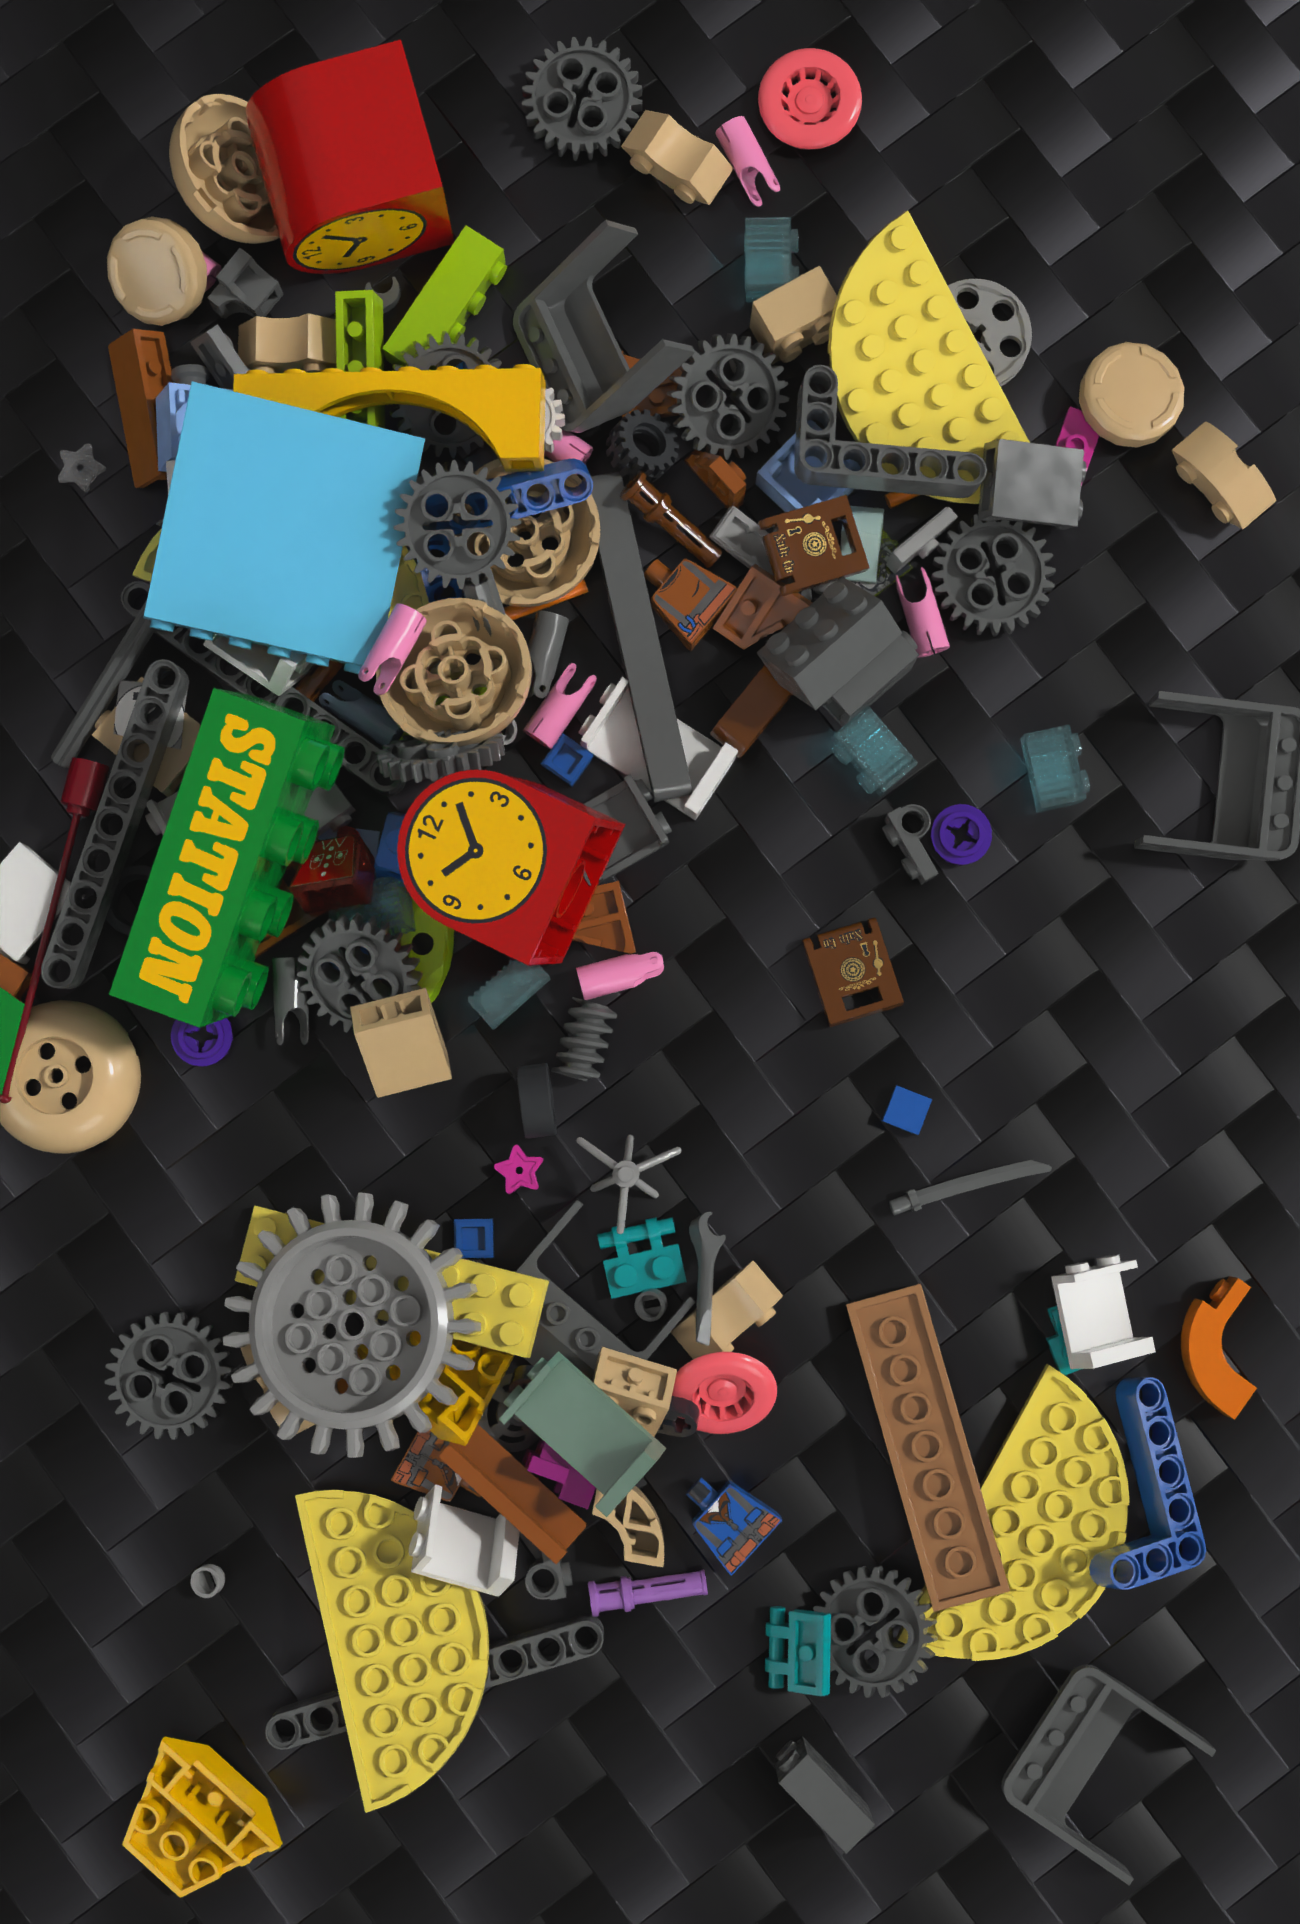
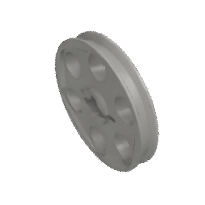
(995, 331)

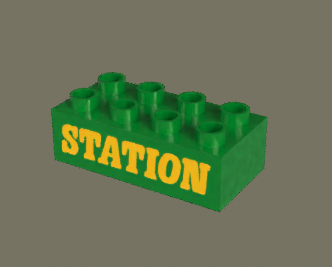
(225, 860)

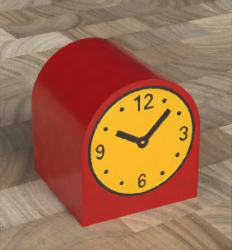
(349, 162)
(505, 861)

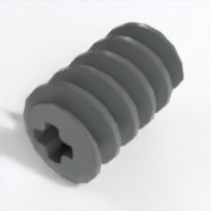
(584, 1041)

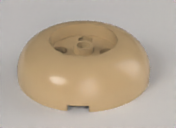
(220, 170)
(544, 573)
(449, 638)
(103, 1093)

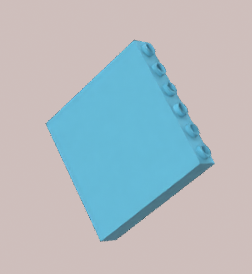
(281, 528)

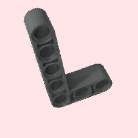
(871, 456)

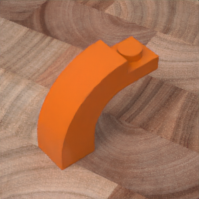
(1203, 1349)

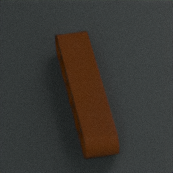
(751, 712)

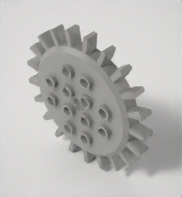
(285, 1342)

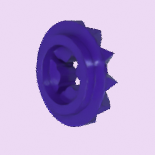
(978, 829)
(213, 1050)

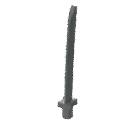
(915, 1199)

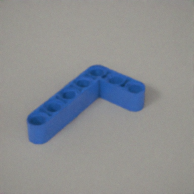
(554, 497)
(1155, 1492)

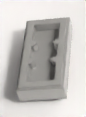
(741, 539)
(922, 541)

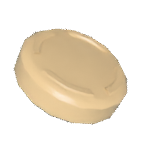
(157, 270)
(1131, 394)

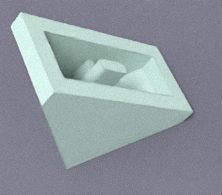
(869, 525)

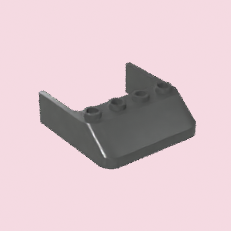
(574, 345)
(1255, 783)
(570, 1328)
(1070, 1746)

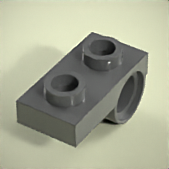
(916, 859)
(562, 1577)

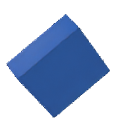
(567, 760)
(906, 1110)
(474, 1237)

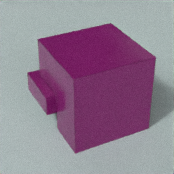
(569, 1482)

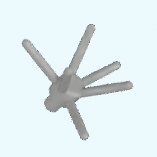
(626, 1174)

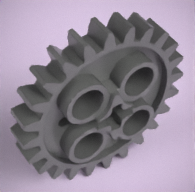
(550, 88)
(751, 372)
(422, 419)
(459, 561)
(959, 582)
(420, 760)
(358, 971)
(155, 1409)
(895, 1659)

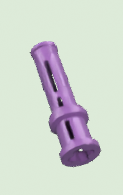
(627, 1593)

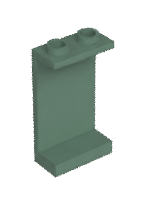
(585, 1428)

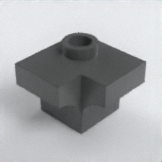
(244, 288)

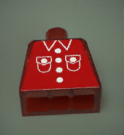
(335, 874)

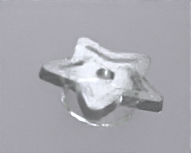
(82, 477)

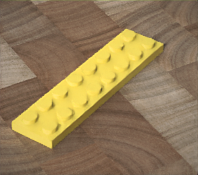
(505, 1303)

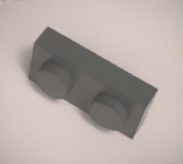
(219, 356)

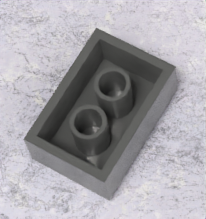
(829, 642)

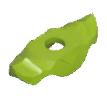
(438, 961)

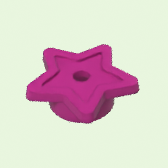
(508, 1170)

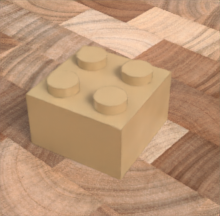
(794, 315)

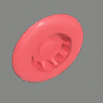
(809, 102)
(721, 1383)

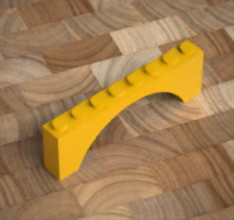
(496, 403)

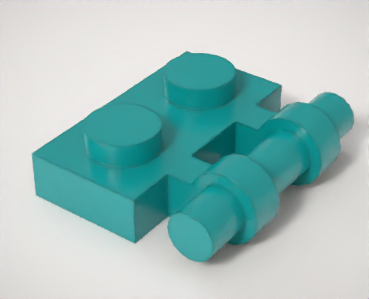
(644, 1269)
(807, 1651)

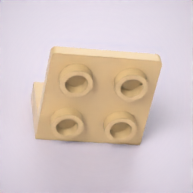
(636, 1386)

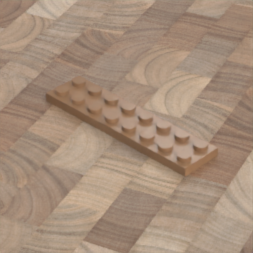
(927, 1448)

